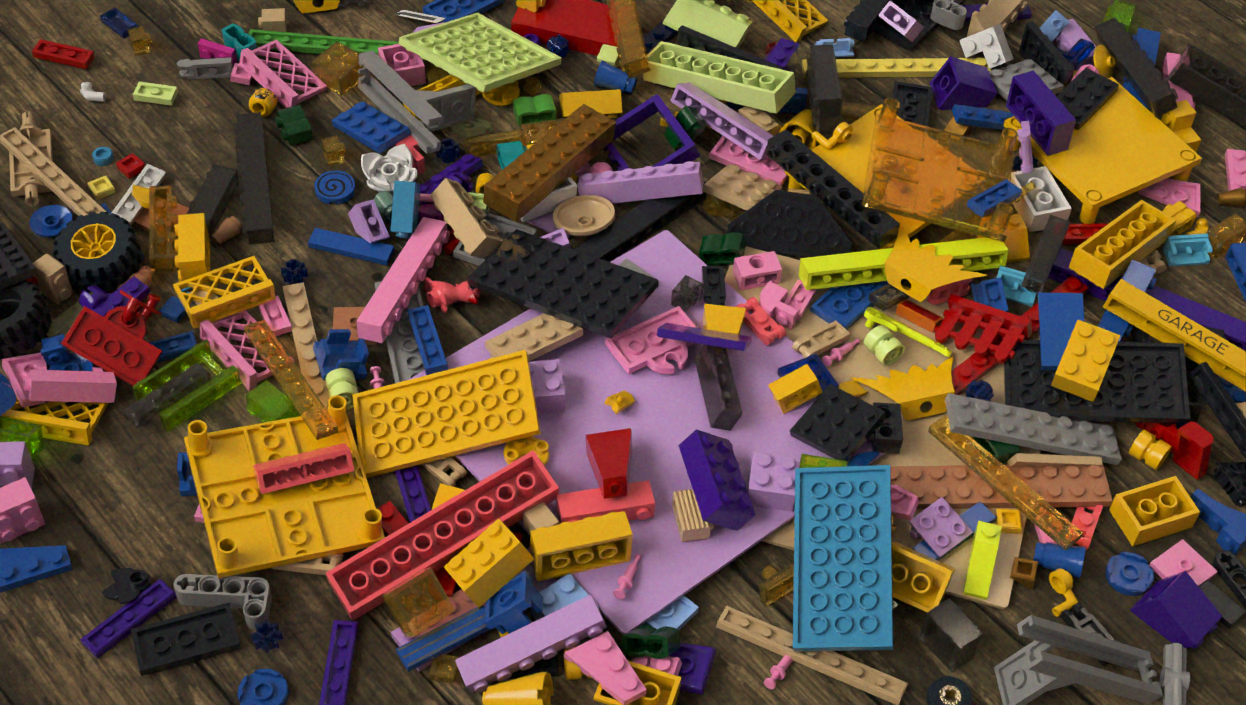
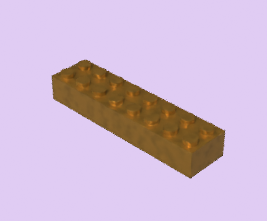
(549, 163)

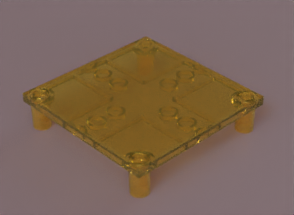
(935, 173)

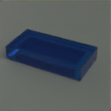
(118, 22)

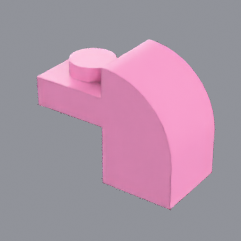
(772, 302)

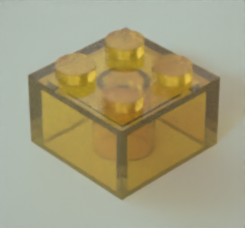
(337, 68)
(418, 602)

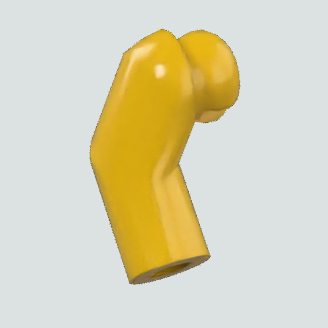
(1200, 228)

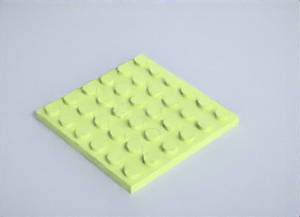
(480, 51)

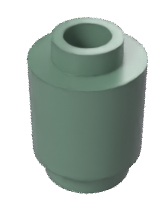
(384, 203)

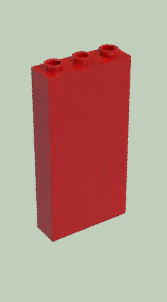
(581, 22)

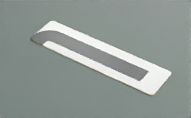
(425, 17)

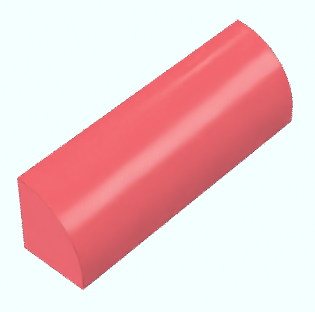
(303, 468)

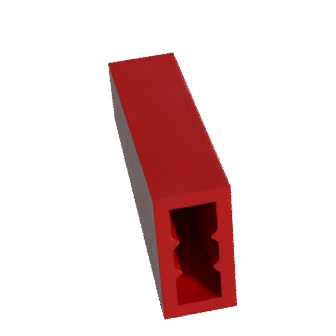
(611, 460)

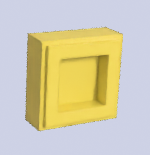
(101, 187)

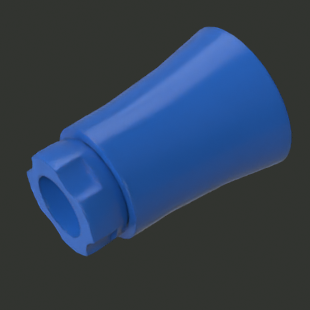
(613, 78)
(1054, 557)

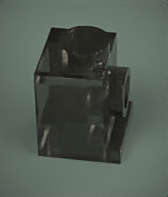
(687, 293)

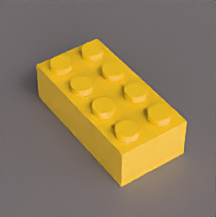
(581, 545)

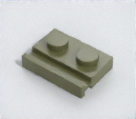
(471, 128)

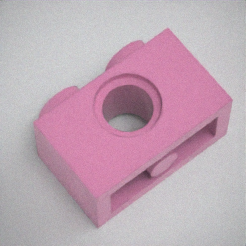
(757, 270)

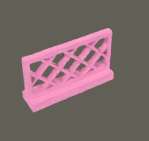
(272, 80)
(232, 354)

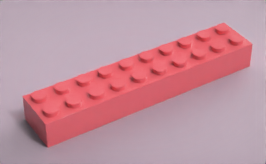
(441, 533)

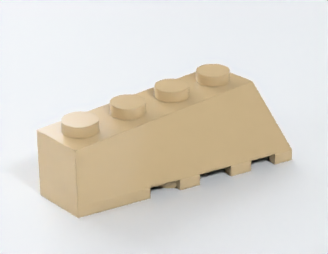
(995, 13)
(466, 219)

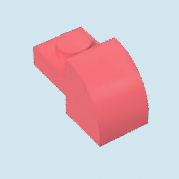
(418, 159)

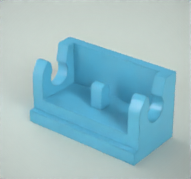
(1187, 250)
(1012, 285)

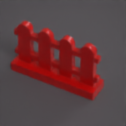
(991, 320)

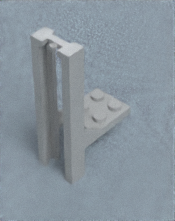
(448, 105)
(1034, 671)

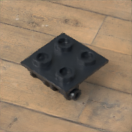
(1233, 479)

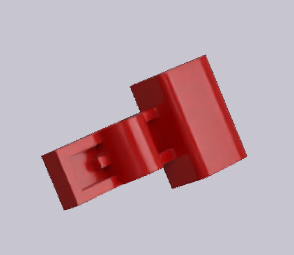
(1189, 444)

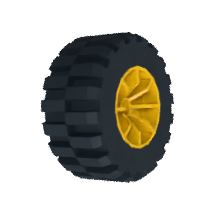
(98, 251)

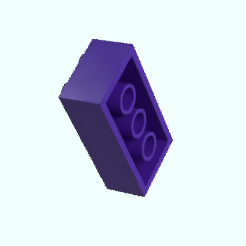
(1048, 118)
(716, 480)

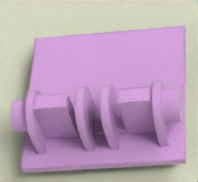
(939, 527)

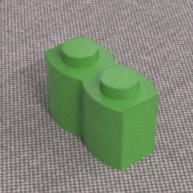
(534, 109)

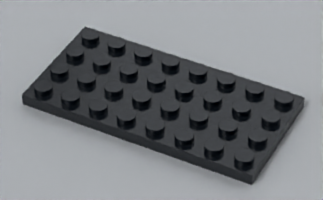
(563, 283)
(1139, 386)

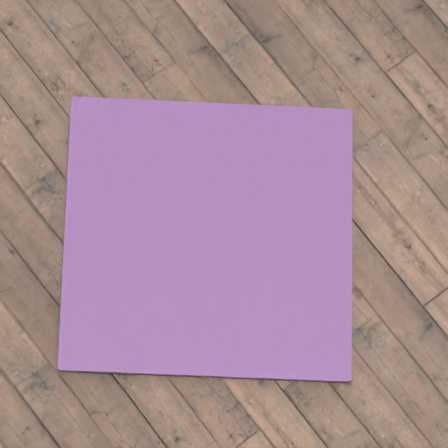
(660, 419)

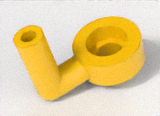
(841, 134)
(1062, 583)

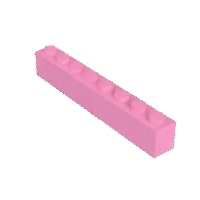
(402, 280)

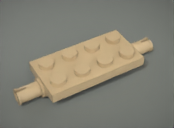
(21, 178)
(535, 336)

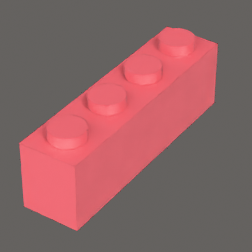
(590, 503)

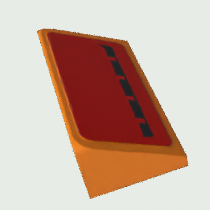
(918, 315)

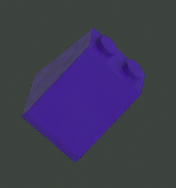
(784, 54)
(962, 84)
(1178, 610)

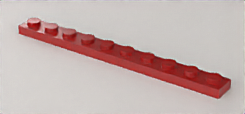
(976, 367)

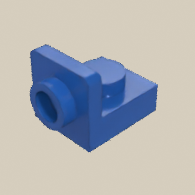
(53, 350)

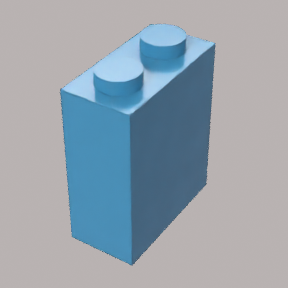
(405, 208)

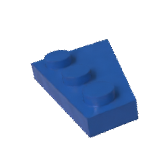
(31, 564)

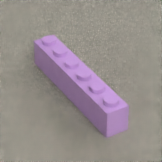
(723, 119)
(644, 182)
(530, 644)

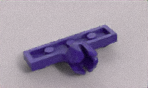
(458, 172)
(103, 302)

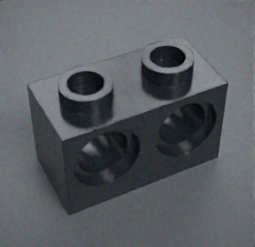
(889, 434)

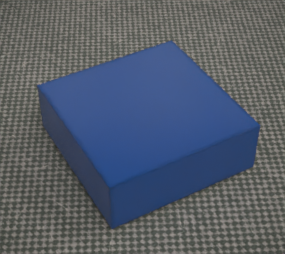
(173, 309)

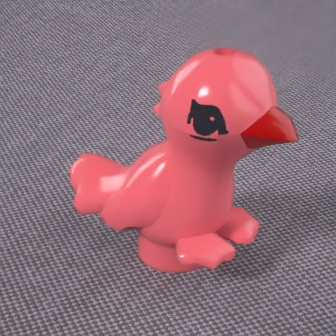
(446, 294)

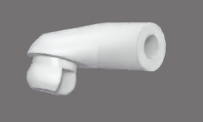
(90, 95)

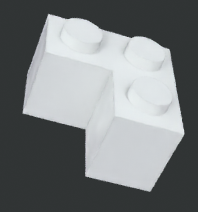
(991, 42)

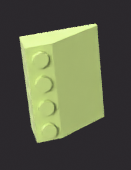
(710, 20)

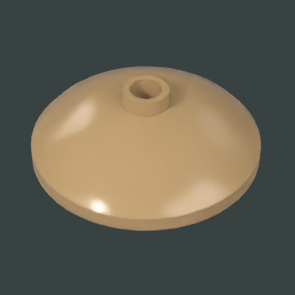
(584, 215)

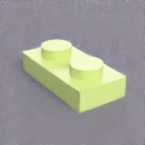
(155, 93)

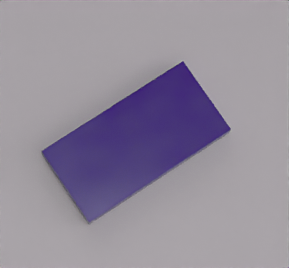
(704, 336)

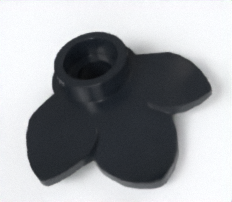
(127, 584)

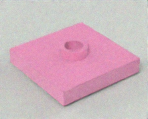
(1183, 558)

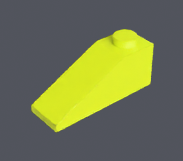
(982, 559)

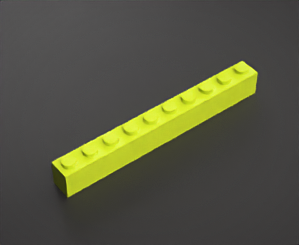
(870, 265)

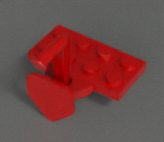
(117, 339)

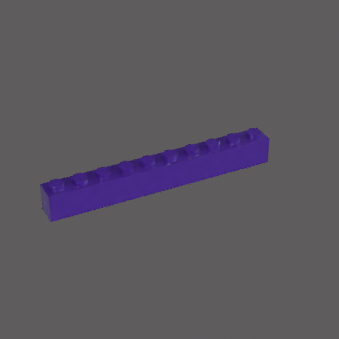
(1233, 328)

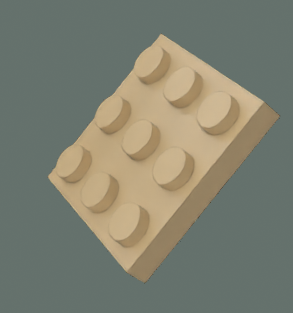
(739, 187)

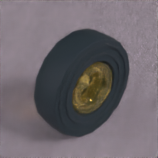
(948, 686)

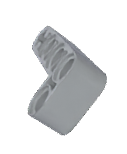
(949, 13)
(194, 588)

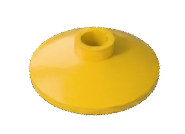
(1104, 61)

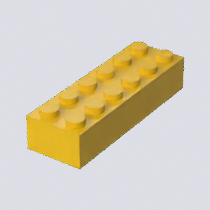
(1126, 238)

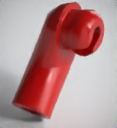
(453, 242)

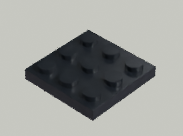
(837, 423)

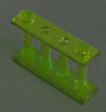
(198, 398)

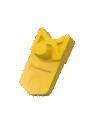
(620, 401)

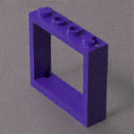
(641, 113)

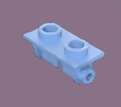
(1054, 25)
(842, 48)

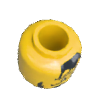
(263, 101)

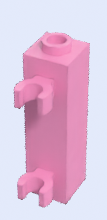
(70, 385)

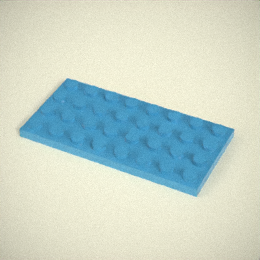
(843, 559)

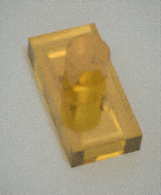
(776, 583)

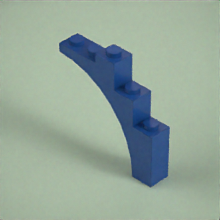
(1225, 521)

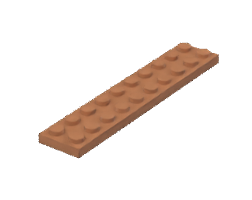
(964, 488)

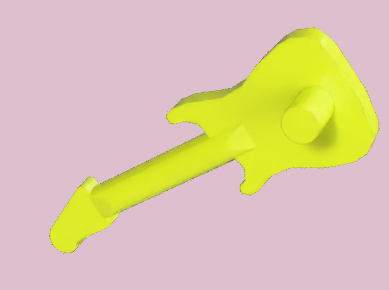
(877, 316)

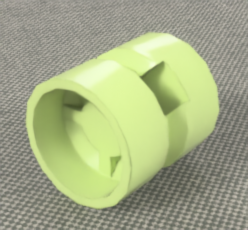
(884, 345)
(342, 383)

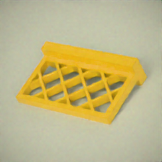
(792, 24)
(230, 302)
(61, 429)

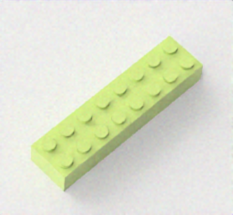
(721, 76)

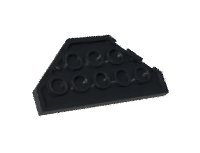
(791, 226)

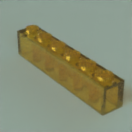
(628, 37)

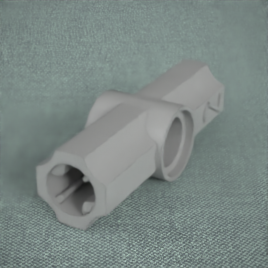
(1173, 676)

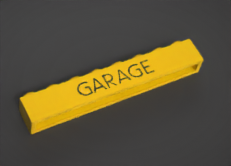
(1173, 327)

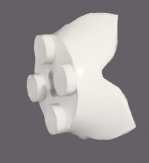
(384, 170)

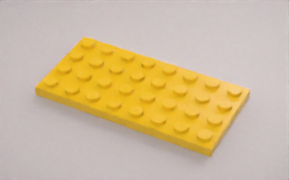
(446, 414)

